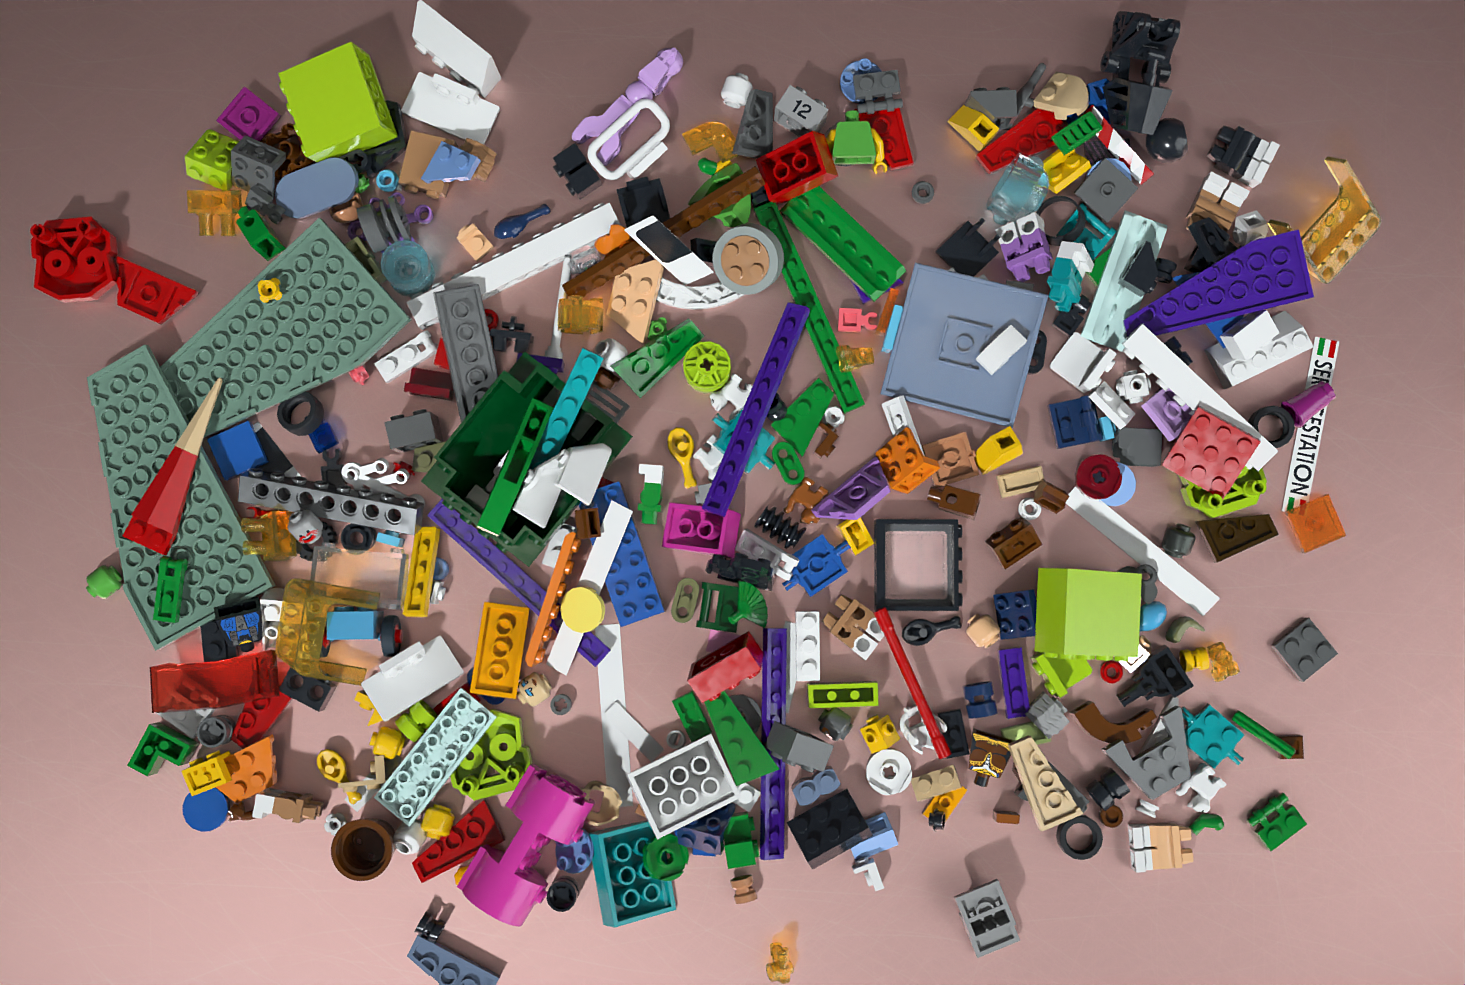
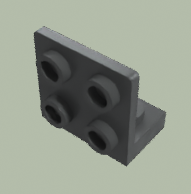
(255, 165)

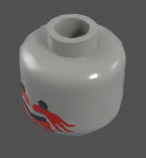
(305, 526)

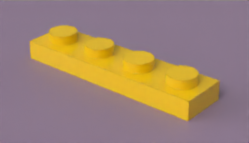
(421, 572)

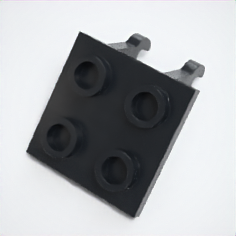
(968, 250)

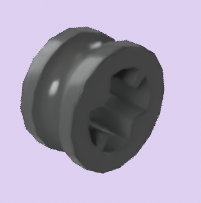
(557, 698)

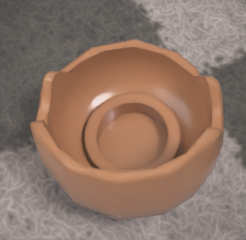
(347, 211)

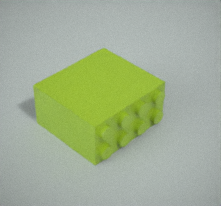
(337, 103)
(1088, 614)

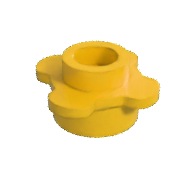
(263, 287)

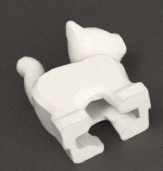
(732, 393)
(710, 459)
(1203, 786)

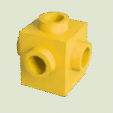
(879, 733)

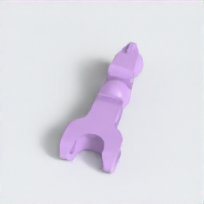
(651, 82)

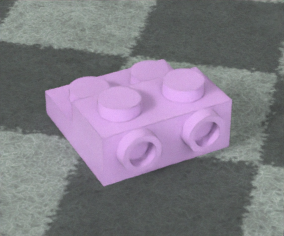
(1167, 413)

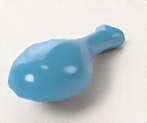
(1152, 615)

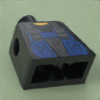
(240, 623)

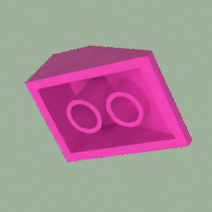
(700, 531)

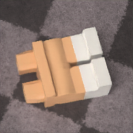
(1158, 846)

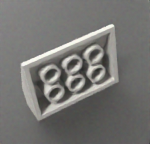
(454, 50)
(683, 786)

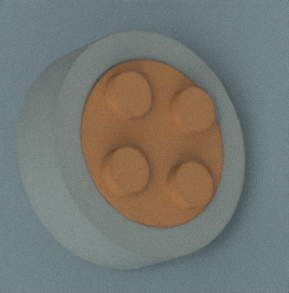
(748, 258)

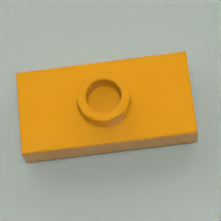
(945, 802)

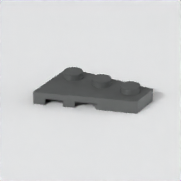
(756, 126)

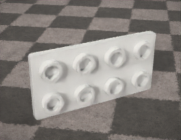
(450, 107)
(411, 677)

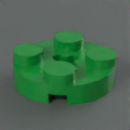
(676, 863)

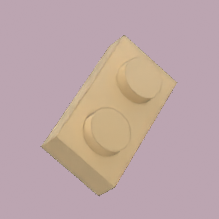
(936, 783)

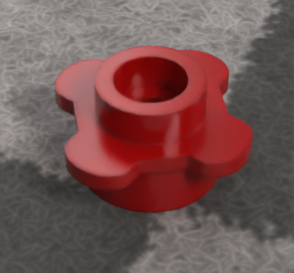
(402, 465)

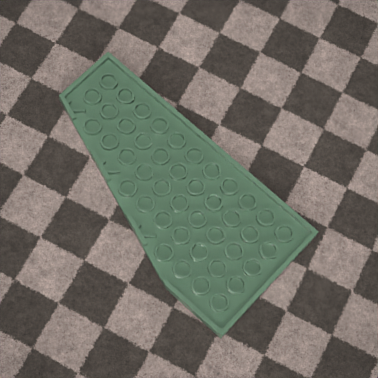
(271, 351)
(137, 432)

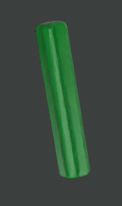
(1263, 734)

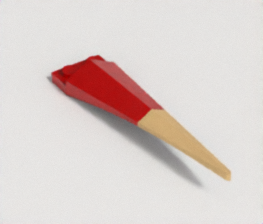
(161, 507)

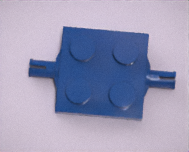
(818, 565)

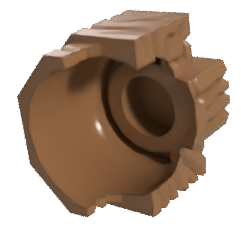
(484, 153)

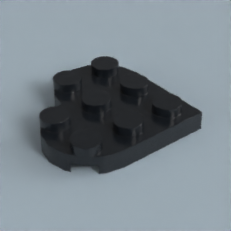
(740, 568)

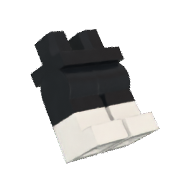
(1243, 155)

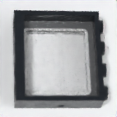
(917, 564)

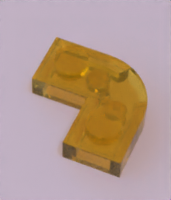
(711, 135)

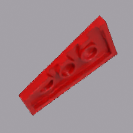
(461, 844)

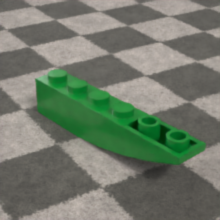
(515, 467)

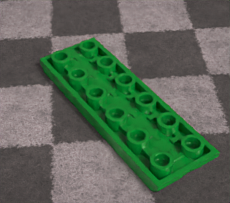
(844, 241)

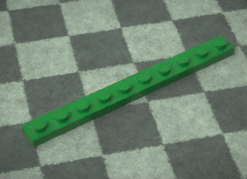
(817, 322)

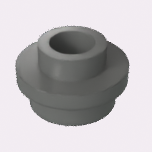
(922, 185)

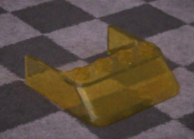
(1340, 229)
(303, 628)

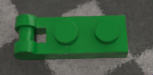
(169, 589)

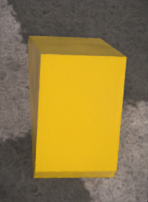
(855, 534)

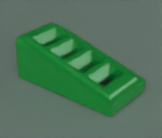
(1088, 125)

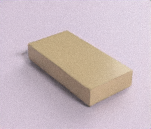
(1019, 481)

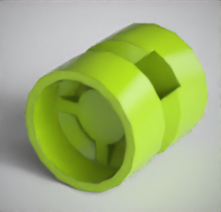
(415, 722)

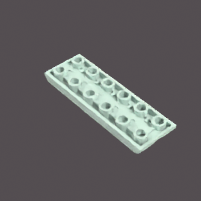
(1111, 300)
(435, 757)

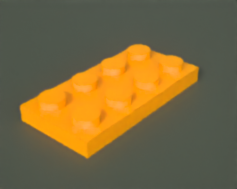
(499, 650)

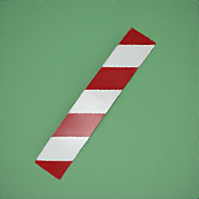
(1120, 149)

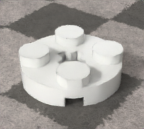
(901, 768)

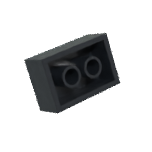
(829, 829)

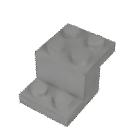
(987, 918)

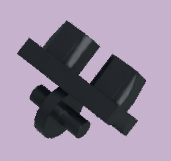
(521, 339)

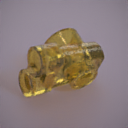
(853, 357)
(1223, 665)
(781, 967)

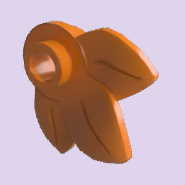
(614, 241)

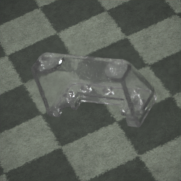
(365, 571)

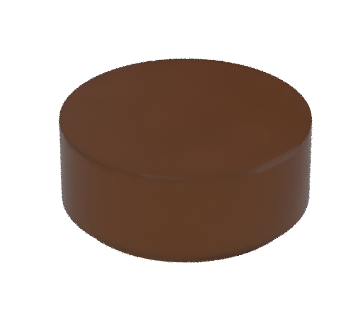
(1112, 817)

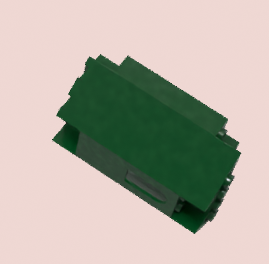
(467, 459)

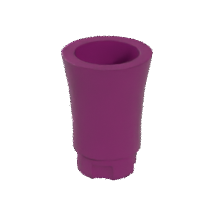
(1309, 403)

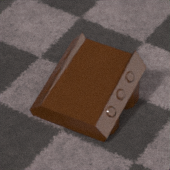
(291, 143)

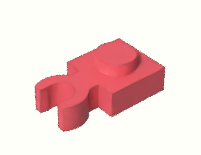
(851, 320)

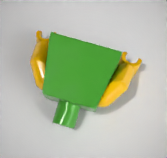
(856, 143)

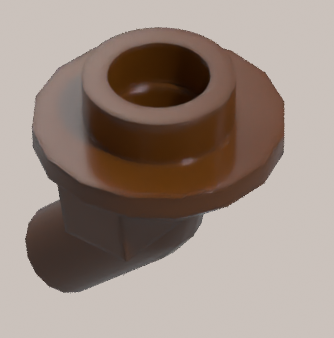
(238, 812)

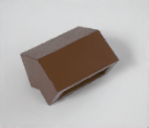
(1050, 496)
(587, 523)

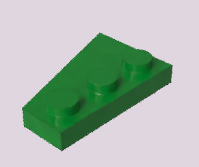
(804, 416)

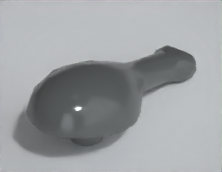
(1025, 92)

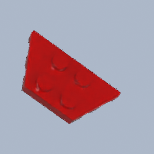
(150, 292)

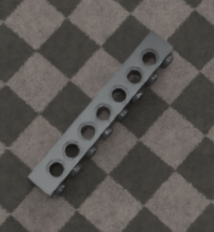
(253, 492)

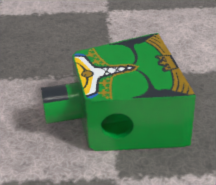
(259, 233)

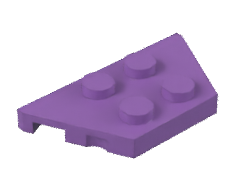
(856, 494)

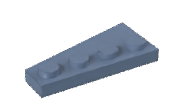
(448, 966)

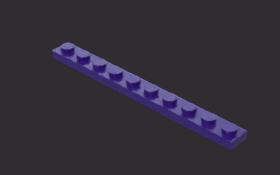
(756, 409)
(509, 574)
(773, 709)

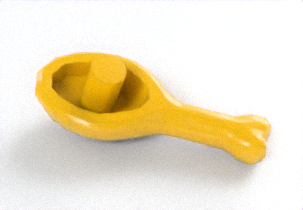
(681, 448)
(334, 768)

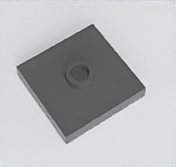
(1106, 190)

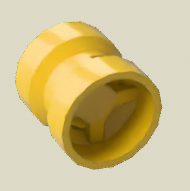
(1194, 659)

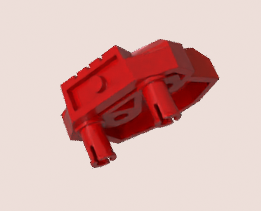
(75, 277)

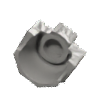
(1047, 714)

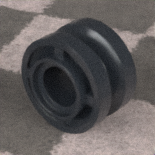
(349, 542)

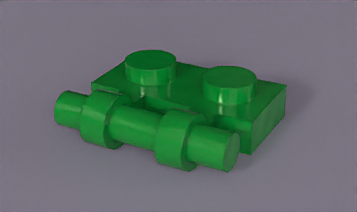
(1281, 826)

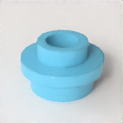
(382, 176)

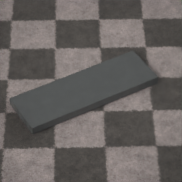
(466, 344)

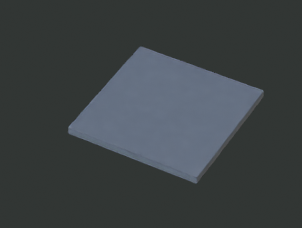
(944, 330)

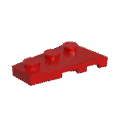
(892, 132)
(258, 718)

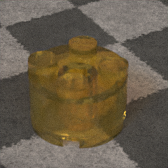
(580, 315)

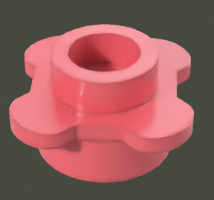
(359, 375)

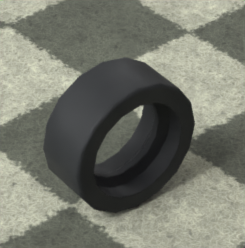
(1283, 415)
(312, 421)
(1089, 851)

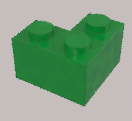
(160, 744)
(738, 841)

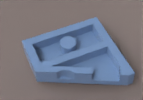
(450, 165)

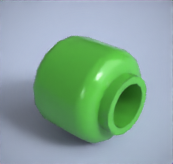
(104, 581)

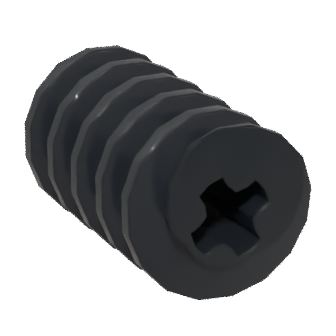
(780, 527)

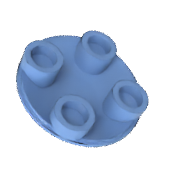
(858, 67)
(576, 856)

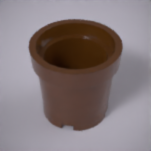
(353, 858)

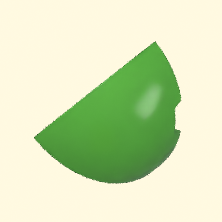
(734, 214)

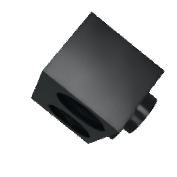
(306, 693)

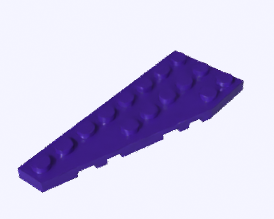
(1246, 281)

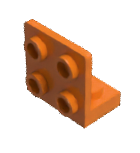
(905, 463)

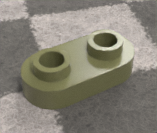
(685, 600)

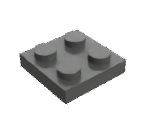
(1304, 649)

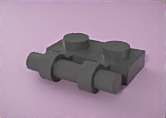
(877, 85)

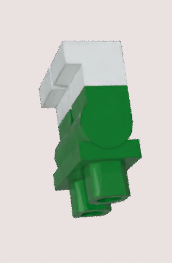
(652, 492)

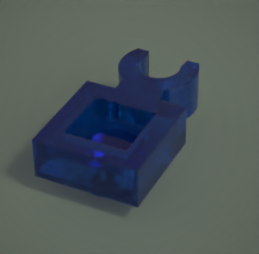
(323, 437)

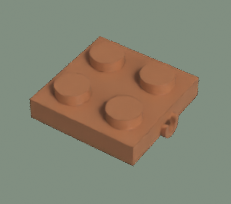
(953, 458)

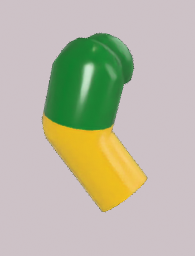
(710, 167)

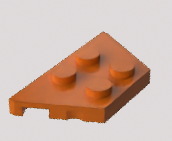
(250, 770)

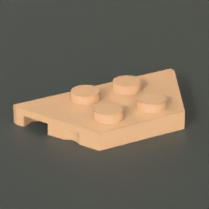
(635, 298)

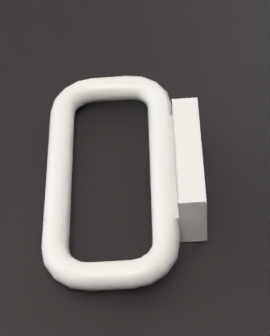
(644, 155)

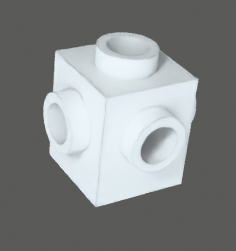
(1249, 228)
(1125, 387)

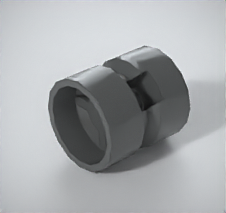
(216, 731)

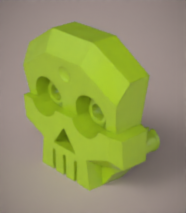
(1242, 494)
(511, 764)

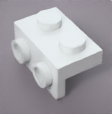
(1111, 405)

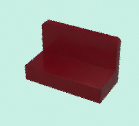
(430, 384)

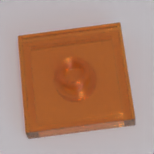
(1315, 523)

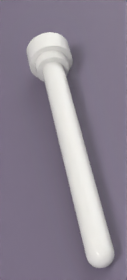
(554, 350)

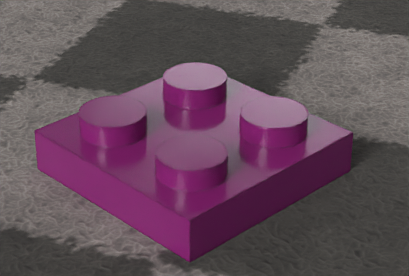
(248, 116)

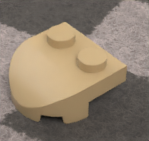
(1063, 95)

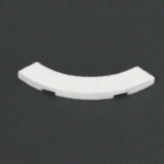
(695, 297)

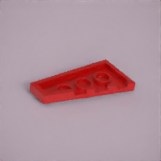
(1026, 138)

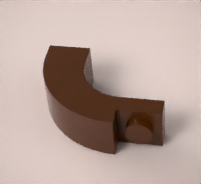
(1094, 724)

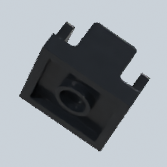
(642, 200)

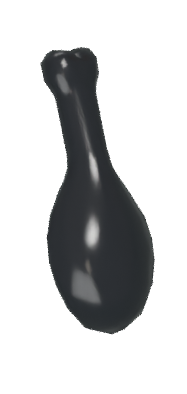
(922, 631)

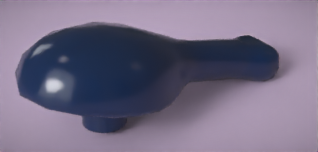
(513, 225)

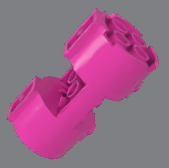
(504, 881)

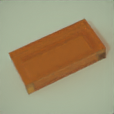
(886, 312)

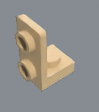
(377, 768)

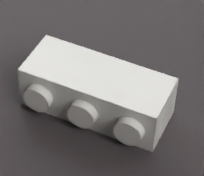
(807, 645)

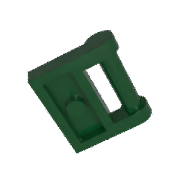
(726, 606)

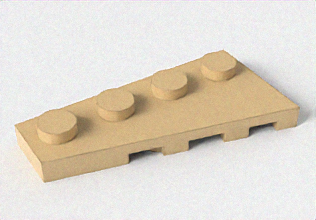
(1045, 792)

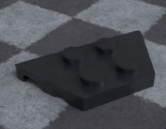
(387, 152)

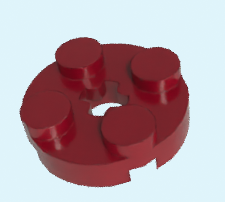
(1110, 472)

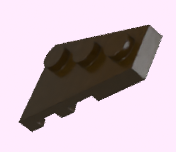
(1234, 535)

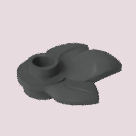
(1148, 587)

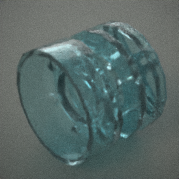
(399, 259)

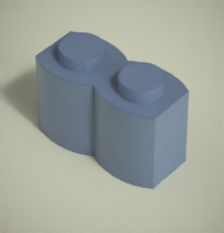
(820, 783)

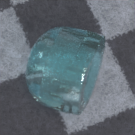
(1019, 190)

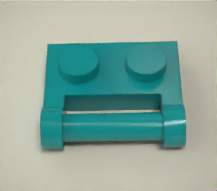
(1091, 242)

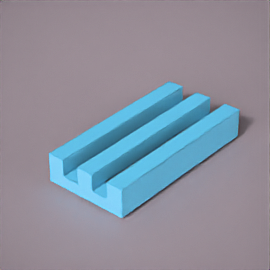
(892, 329)

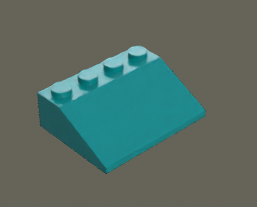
(621, 879)

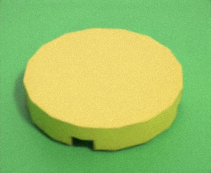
(582, 609)

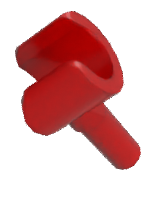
(258, 512)

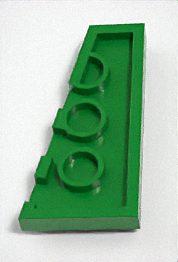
(653, 360)
(740, 745)

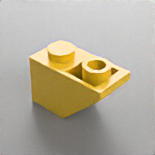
(974, 126)
(998, 450)

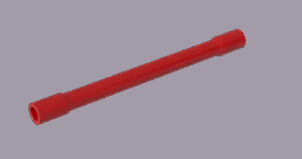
(887, 627)

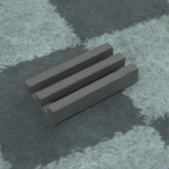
(620, 413)

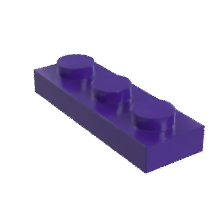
(1013, 682)

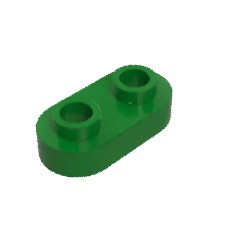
(788, 463)

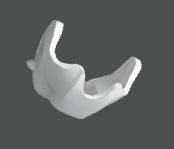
(918, 734)

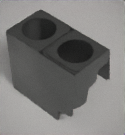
(1138, 446)

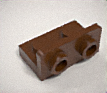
(1014, 542)

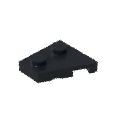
(1211, 240)

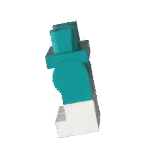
(1068, 274)

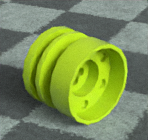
(698, 377)

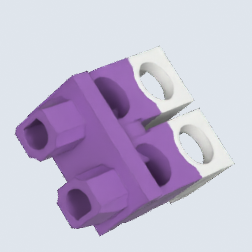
(1025, 246)

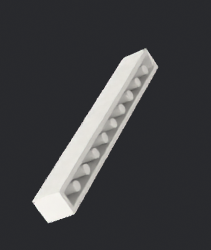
(521, 262)

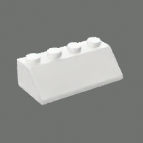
(1285, 345)

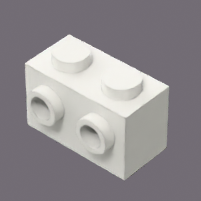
(1249, 335)

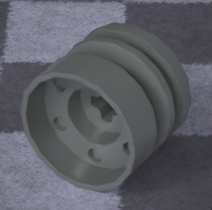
(384, 224)

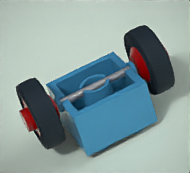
(363, 624)

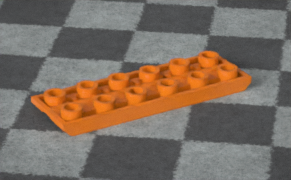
(550, 608)

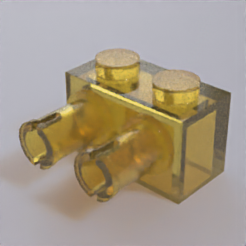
(211, 202)
(276, 541)

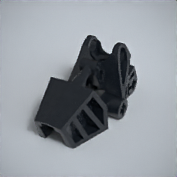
(1131, 103)

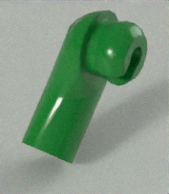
(1207, 820)

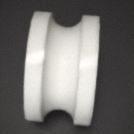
(1147, 808)

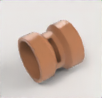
(744, 891)

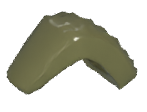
(1179, 627)

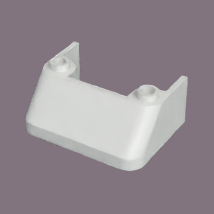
(573, 470)

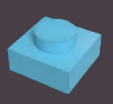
(1107, 428)
(391, 538)

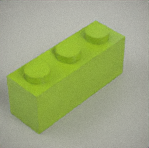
(842, 694)

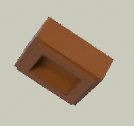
(1006, 817)

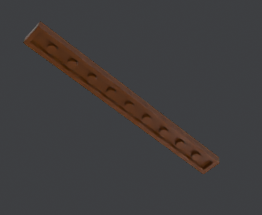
(678, 225)

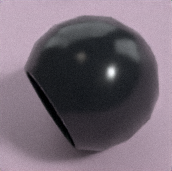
(1168, 141)

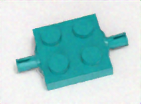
(760, 448)
(1211, 736)

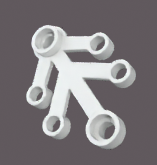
(377, 485)

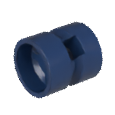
(983, 707)

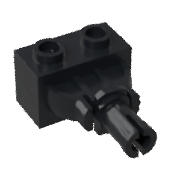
(1160, 675)

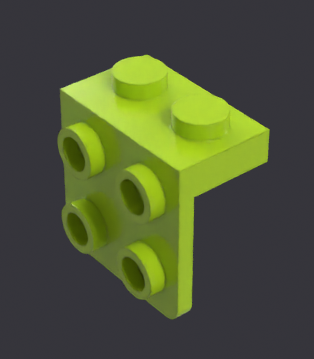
(211, 159)
(1060, 673)

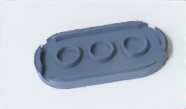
(317, 187)

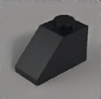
(1141, 271)

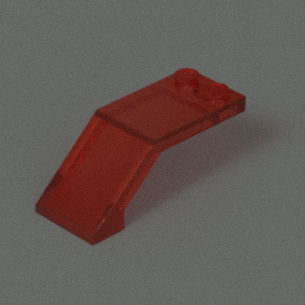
(214, 683)

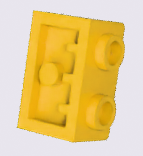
(1064, 169)
(207, 773)

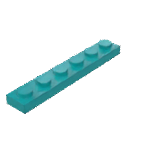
(567, 406)

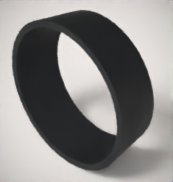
(1075, 232)

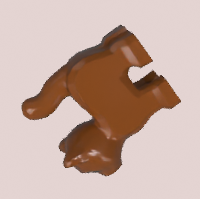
(807, 498)

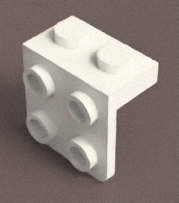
(1082, 363)

